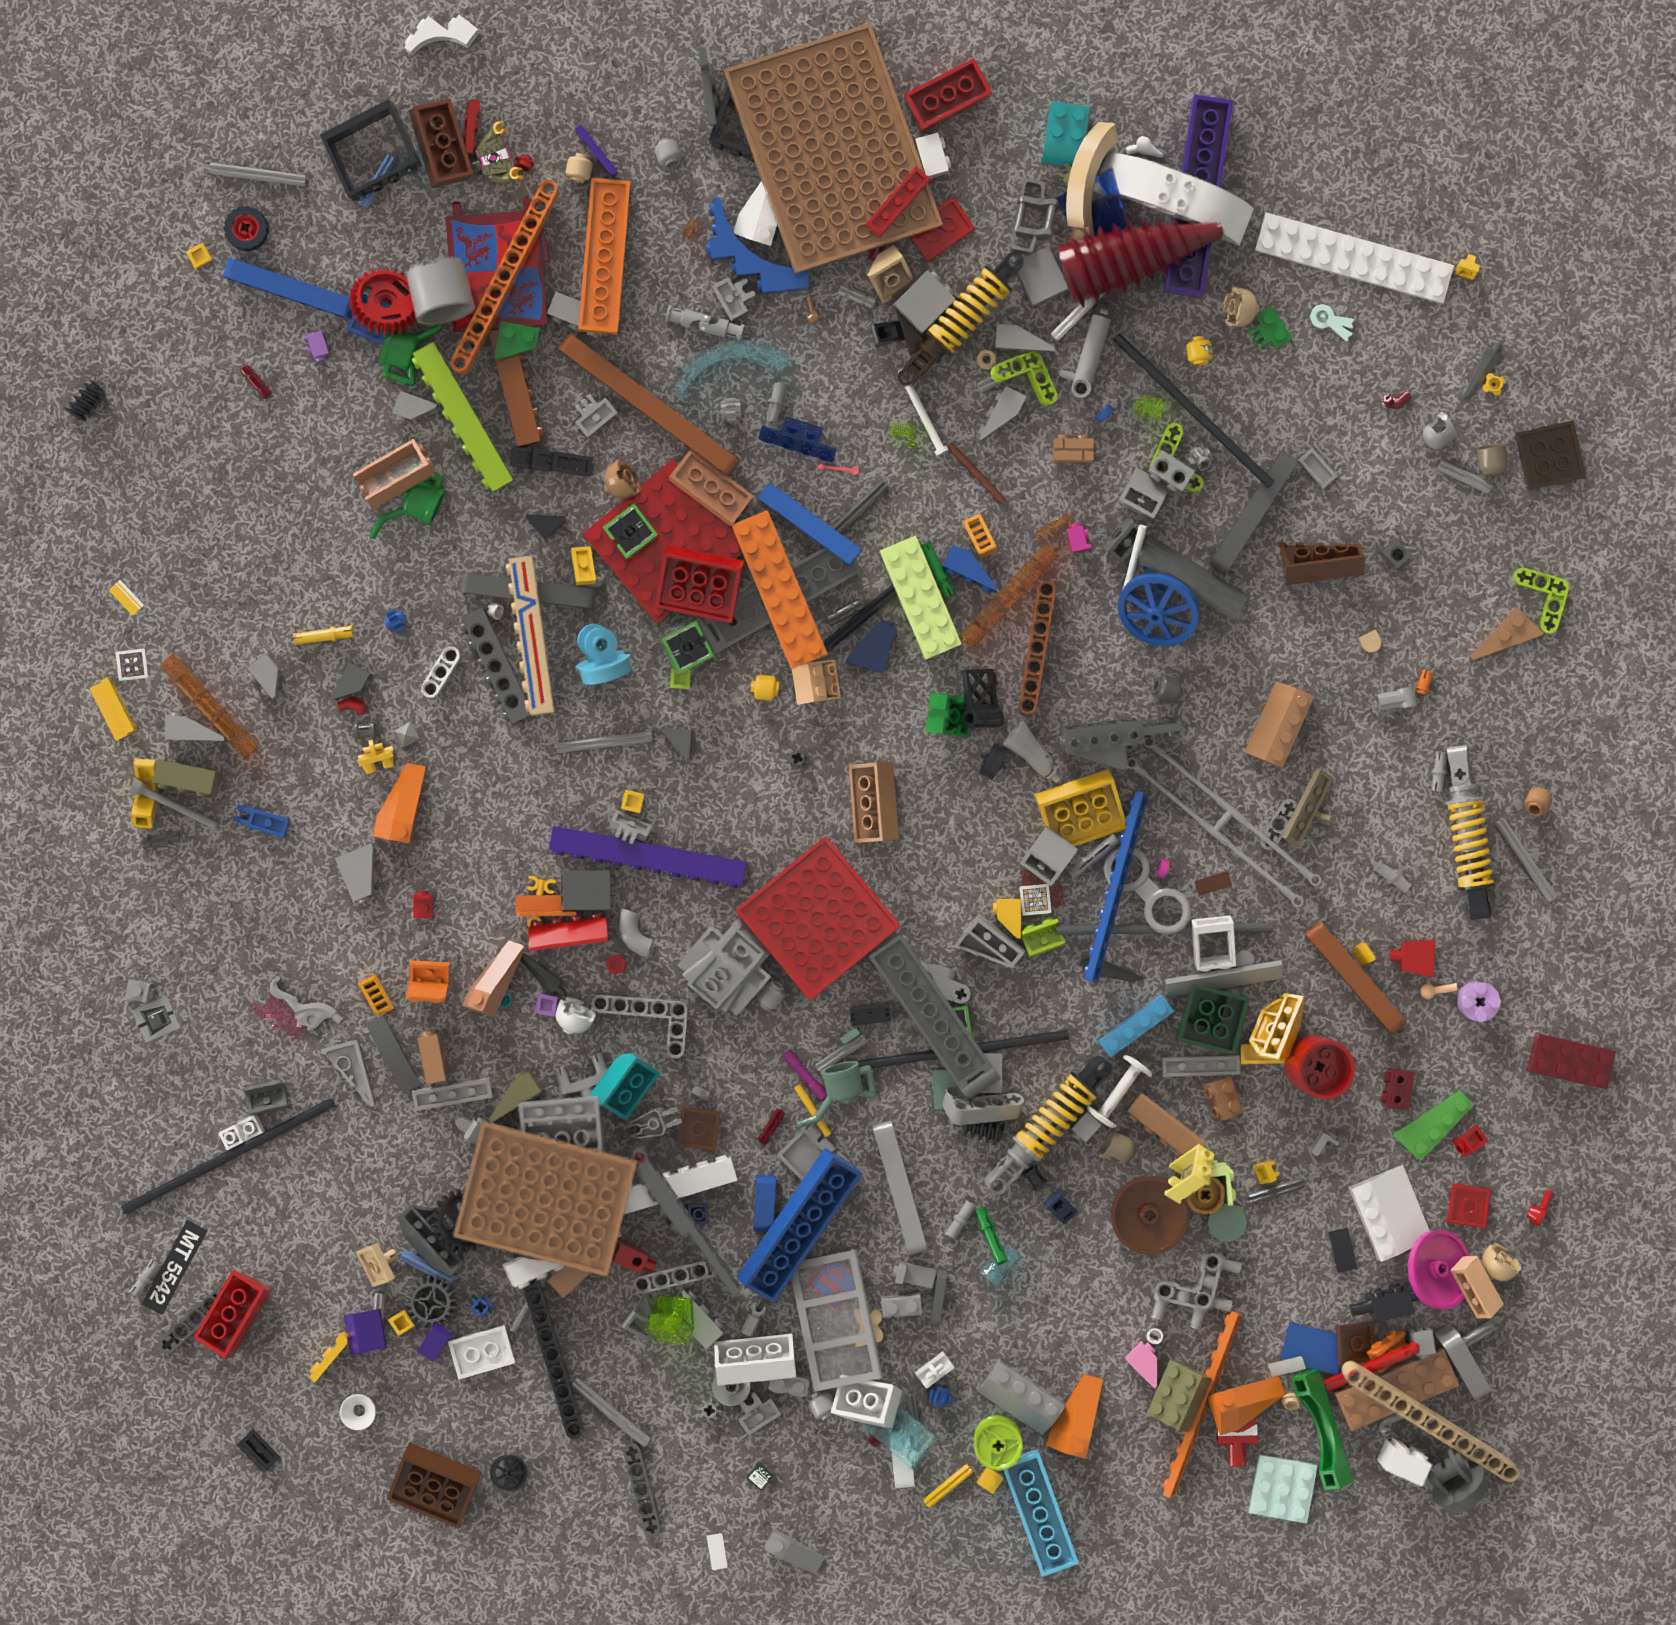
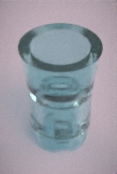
(997, 1273)

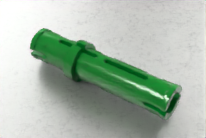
(937, 570)
(987, 1228)

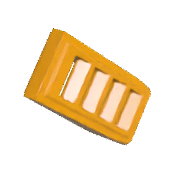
(981, 552)
(374, 978)

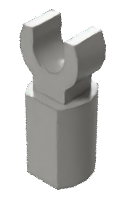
(752, 1320)

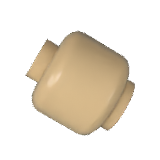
(579, 168)

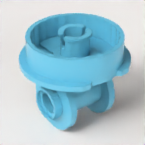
(602, 659)

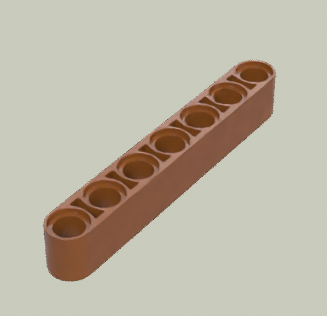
(1034, 638)
(1355, 978)

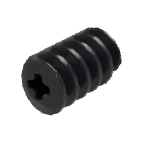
(86, 401)
(985, 1129)

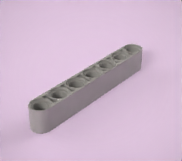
(900, 1187)

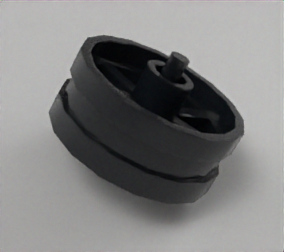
(993, 761)
(508, 1472)

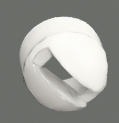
(495, 611)
(1156, 1332)

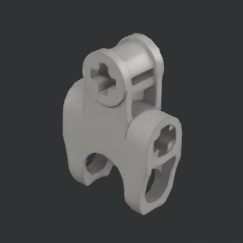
(944, 980)

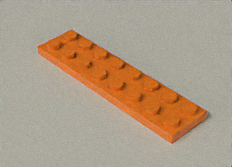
(604, 256)
(779, 590)

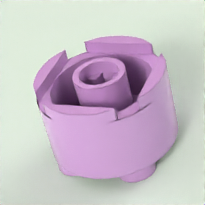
(1467, 1002)

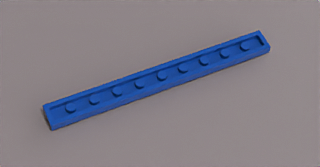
(1114, 893)

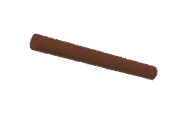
(976, 473)

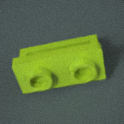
(1041, 938)

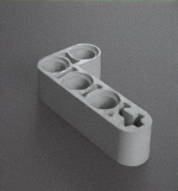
(981, 1108)
(1463, 1361)

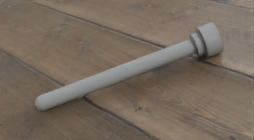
(139, 788)

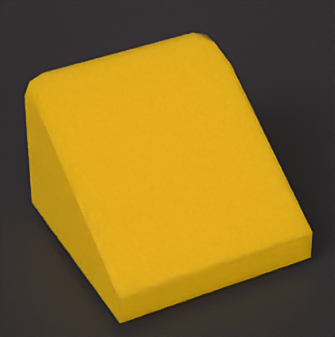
(1363, 954)
(401, 1322)

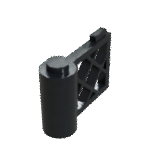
(984, 714)

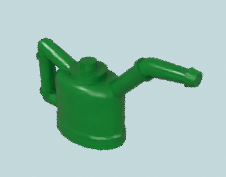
(399, 351)
(419, 502)

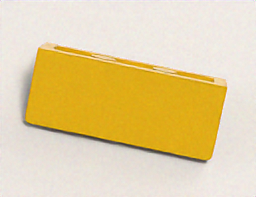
(113, 709)

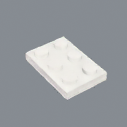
(481, 1351)

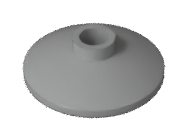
(731, 1398)

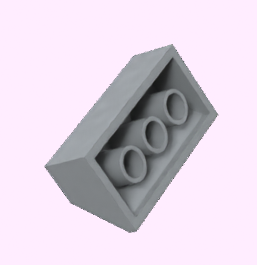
(1021, 1397)

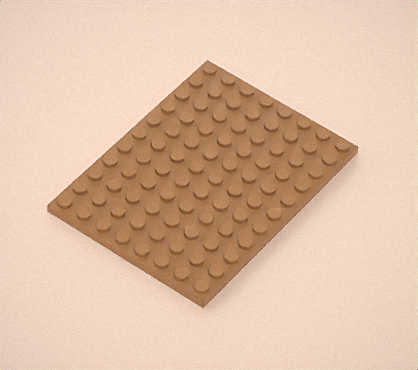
(829, 145)

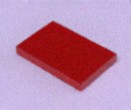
(954, 228)

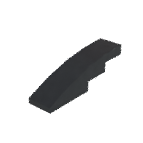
(551, 461)

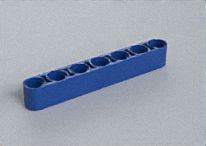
(288, 288)

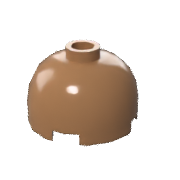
(620, 480)

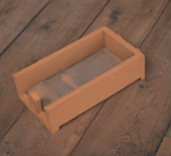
(394, 473)

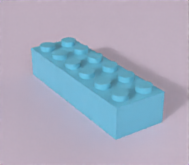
(1040, 1514)

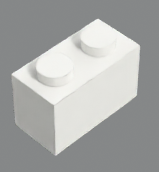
(932, 156)

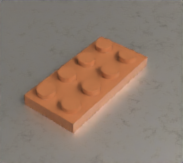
(710, 487)

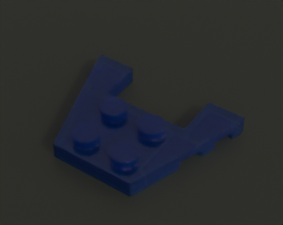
(1105, 209)

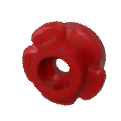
(524, 162)

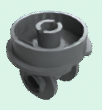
(1457, 1482)

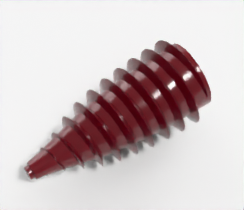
(1129, 255)

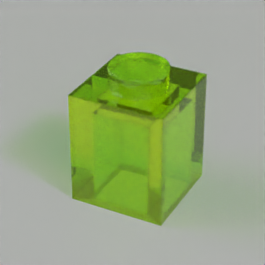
(1149, 407)

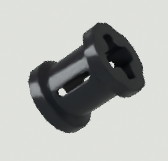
(1035, 1177)

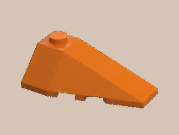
(1241, 1404)

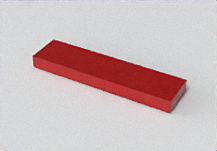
(897, 202)

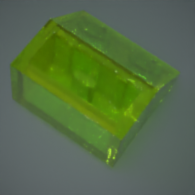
(671, 1320)

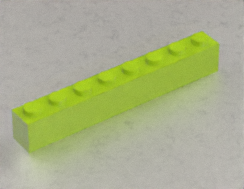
(462, 416)

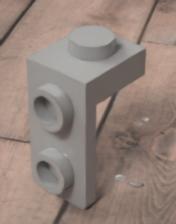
(914, 1274)

